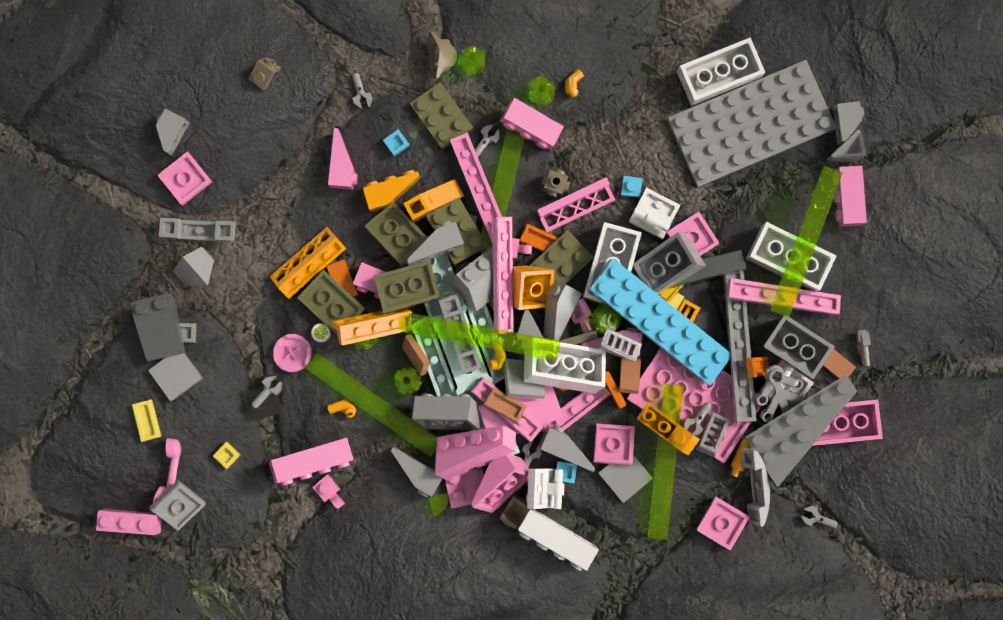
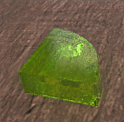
(438, 503)

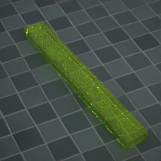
(506, 174)
(806, 241)
(665, 467)

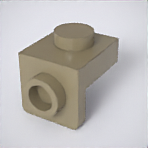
(263, 72)
(514, 511)

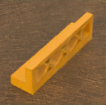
(309, 264)
(370, 326)

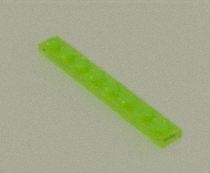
(483, 336)
(373, 404)

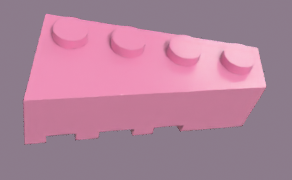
(472, 449)
(311, 460)

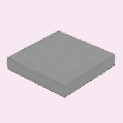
(175, 375)
(515, 382)
(625, 479)
(177, 505)

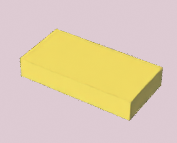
(146, 420)

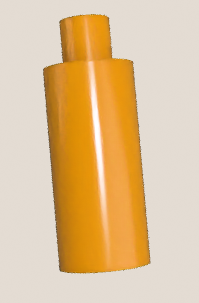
(737, 463)

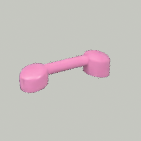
(173, 451)

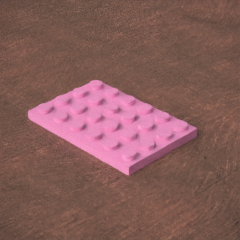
(696, 393)

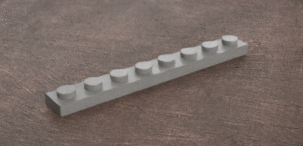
(740, 350)

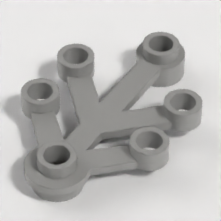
(781, 395)

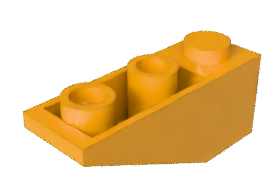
(384, 193)
(432, 199)
(668, 429)

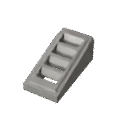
(618, 352)
(706, 449)

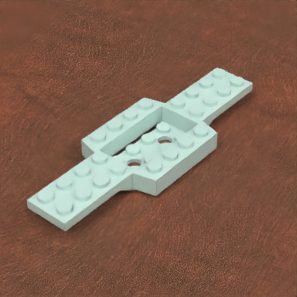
(430, 346)

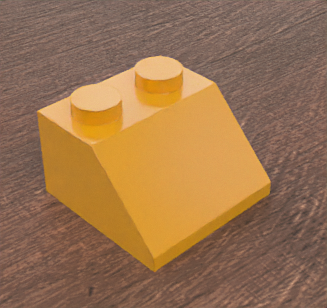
(531, 286)

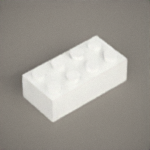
(720, 71)
(616, 244)
(773, 251)
(575, 369)
(557, 538)

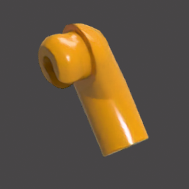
(571, 83)
(497, 362)
(344, 407)

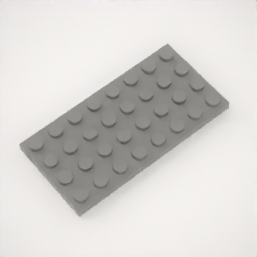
(751, 123)

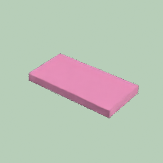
(540, 410)

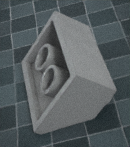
(476, 281)
(798, 346)
(446, 412)

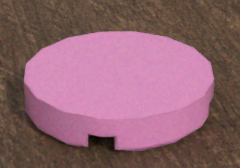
(292, 353)

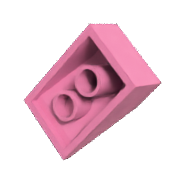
(500, 482)

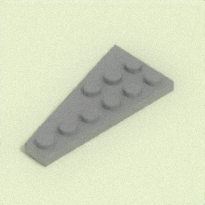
(794, 432)

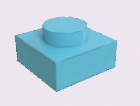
(396, 142)
(631, 186)
(569, 471)

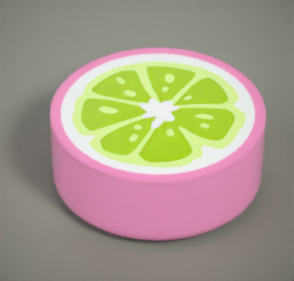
(321, 332)

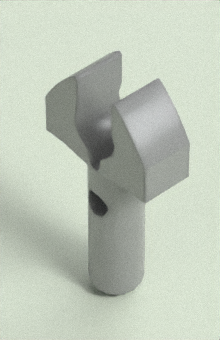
(360, 92)
(485, 141)
(864, 340)
(267, 390)
(697, 420)
(528, 458)
(817, 518)

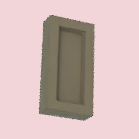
(581, 338)

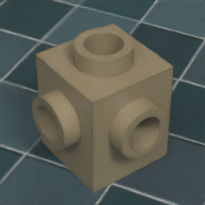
(555, 190)

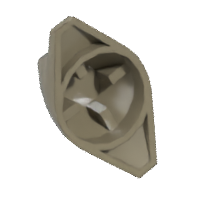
(441, 55)

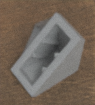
(850, 150)
(195, 268)

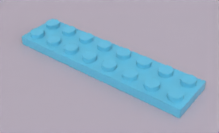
(660, 322)

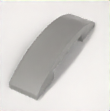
(197, 230)
(465, 352)
(760, 487)

